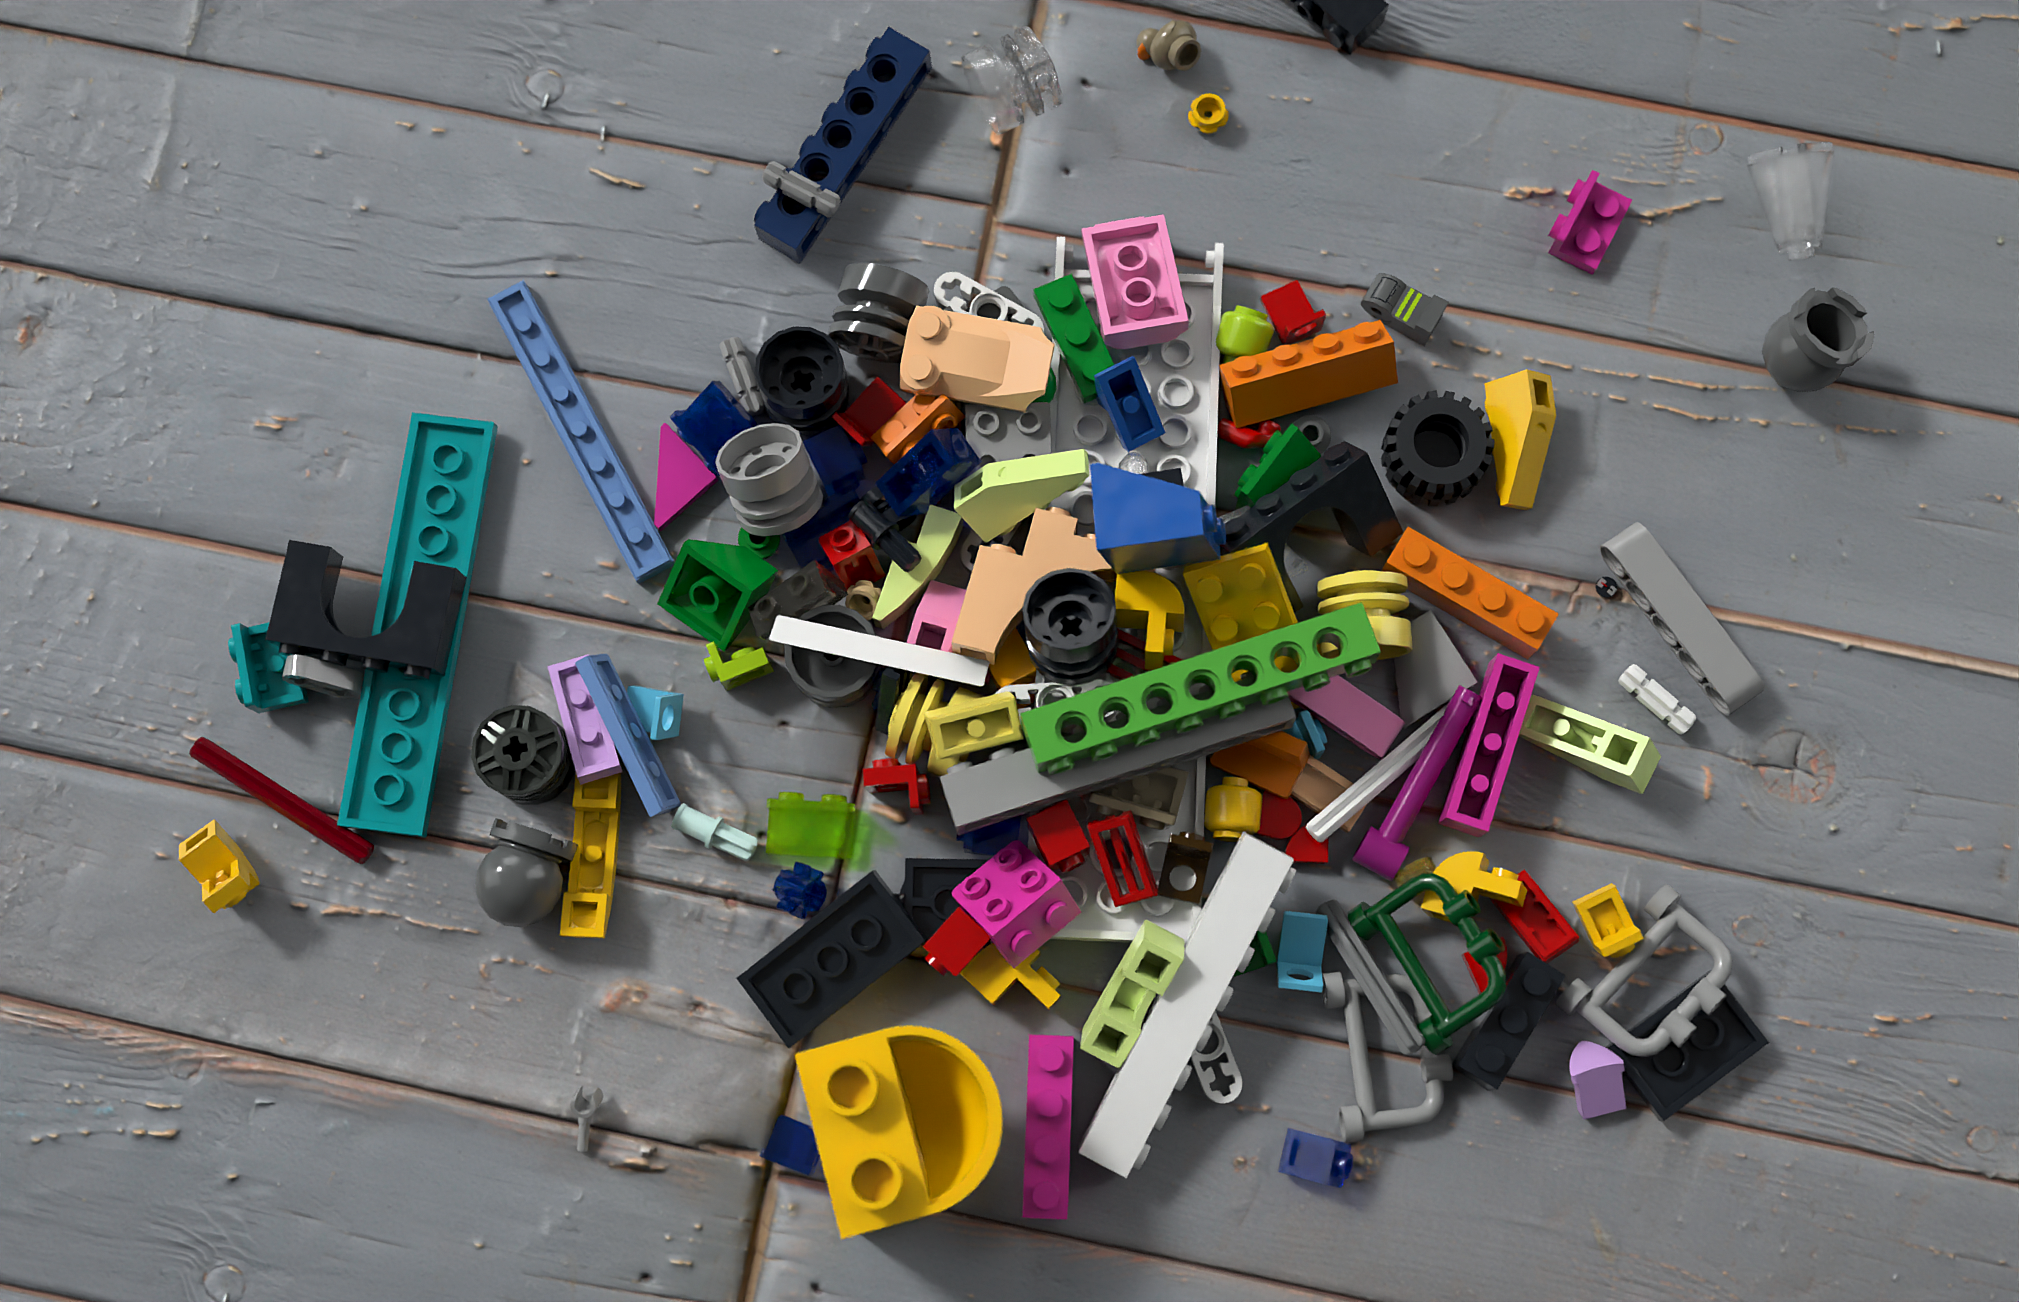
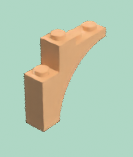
(1003, 578)

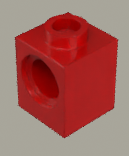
(1059, 837)
(955, 943)

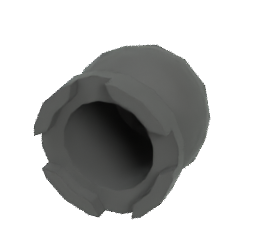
(1816, 340)
(522, 875)

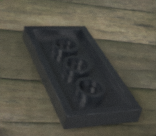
(832, 959)

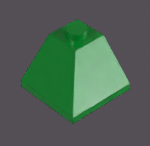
(715, 587)

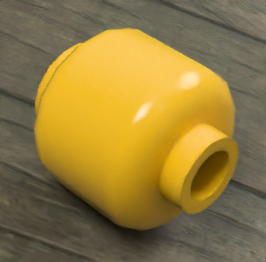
(1232, 809)

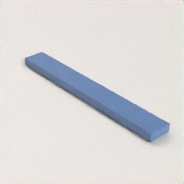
(581, 432)

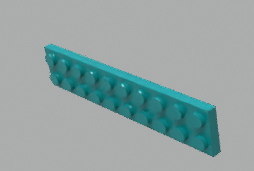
(398, 716)

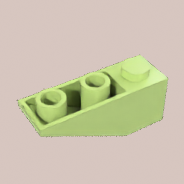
(1011, 490)

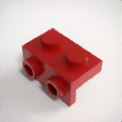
(891, 776)

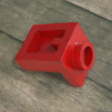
(851, 555)

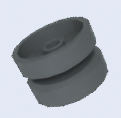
(826, 681)

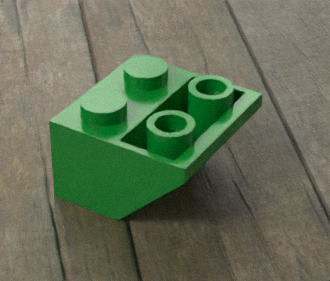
(1281, 459)

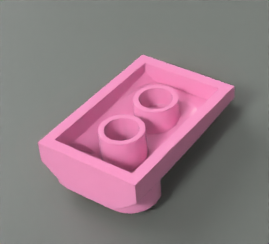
(1135, 282)

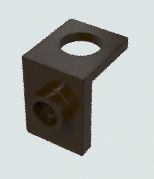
(1189, 851)

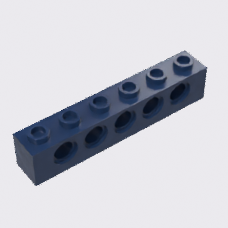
(889, 54)

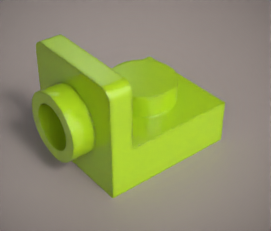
(744, 667)

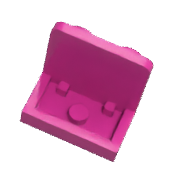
(1016, 901)

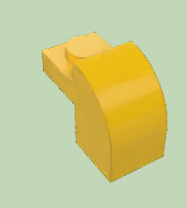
(1151, 604)
(218, 866)
(1470, 873)
(994, 976)

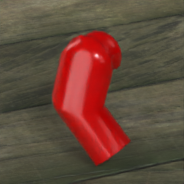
(1247, 437)

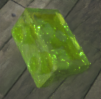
(811, 827)

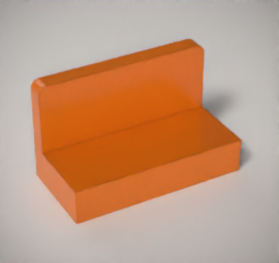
(1266, 762)

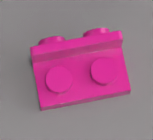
(1590, 225)

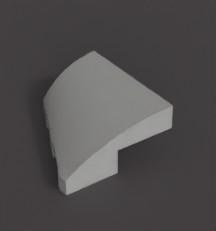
(1429, 672)

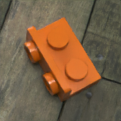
(914, 422)

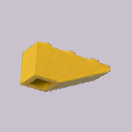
(1522, 425)

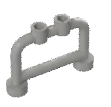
(1677, 1024)
(1434, 1068)

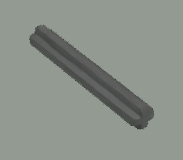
(1371, 979)

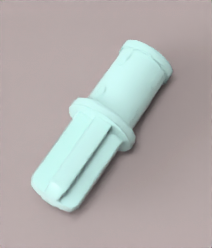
(714, 832)

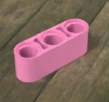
(1351, 715)

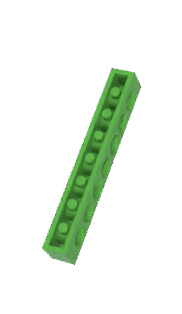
(1344, 628)

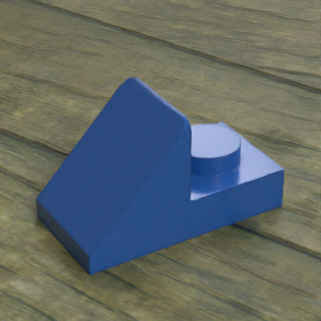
(1129, 404)

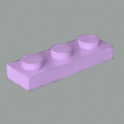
(586, 733)

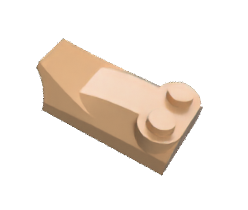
(975, 359)

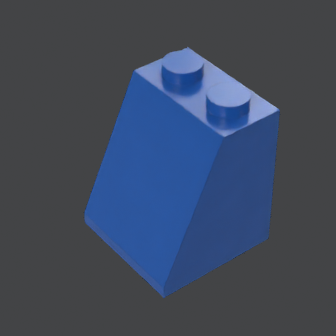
(1151, 522)

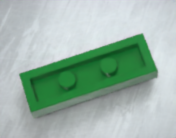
(1074, 333)

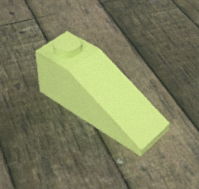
(1591, 743)

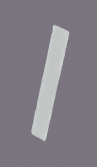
(879, 650)

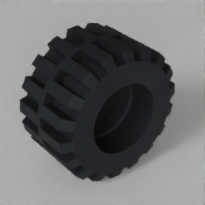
(1452, 419)

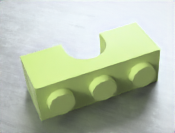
(1124, 1002)

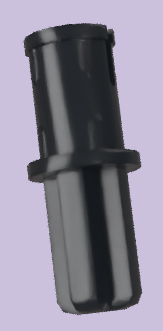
(884, 535)

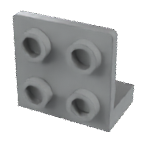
(1008, 434)

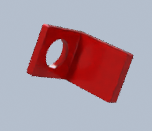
(1292, 313)
(870, 411)

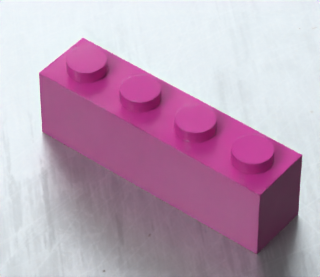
(1488, 746)
(1048, 1127)

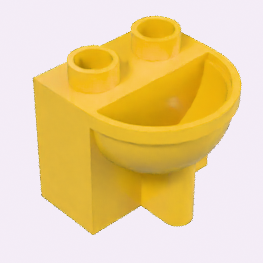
(900, 1123)

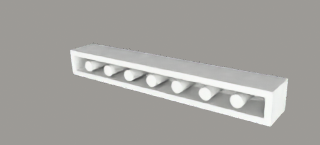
(1180, 1017)

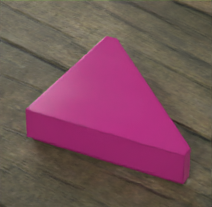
(679, 478)

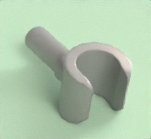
(584, 1111)

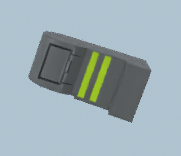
(1403, 307)

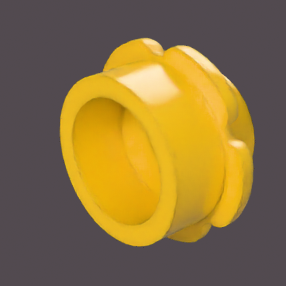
(1208, 103)

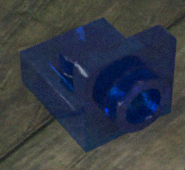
(1316, 1158)

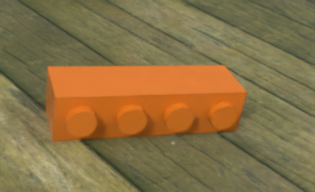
(1309, 373)
(1471, 594)

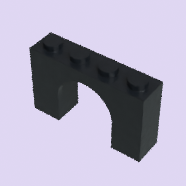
(1337, 480)
(415, 642)

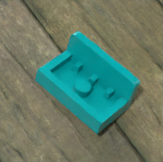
(261, 671)

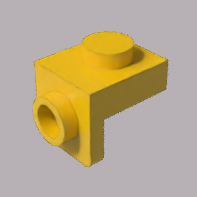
(1607, 922)

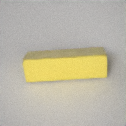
(974, 725)

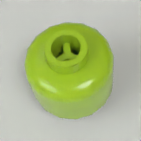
(1243, 333)

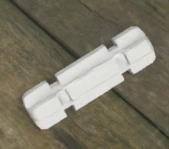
(1657, 699)

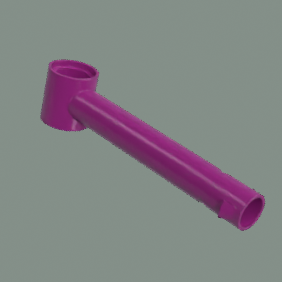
(1383, 848)

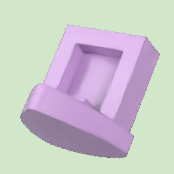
(1597, 1080)

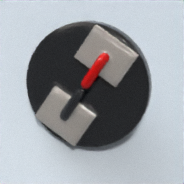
(1606, 587)

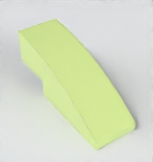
(935, 546)

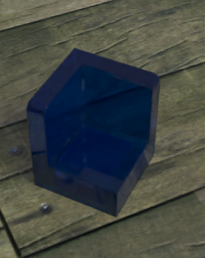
(793, 1146)

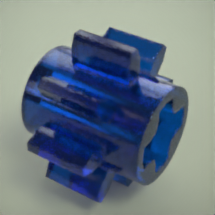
(800, 890)

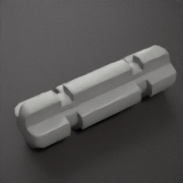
(801, 189)
(742, 376)

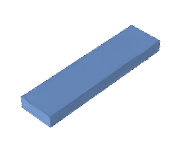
(628, 734)

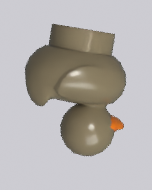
(1170, 47)

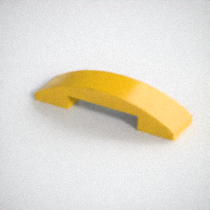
(593, 868)

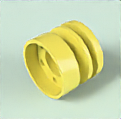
(1380, 597)
(910, 726)

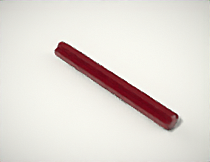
(281, 800)

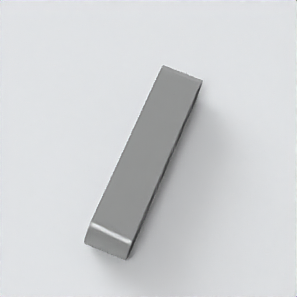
(1681, 618)

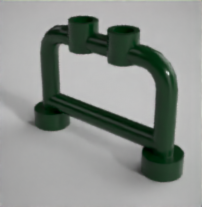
(1482, 946)

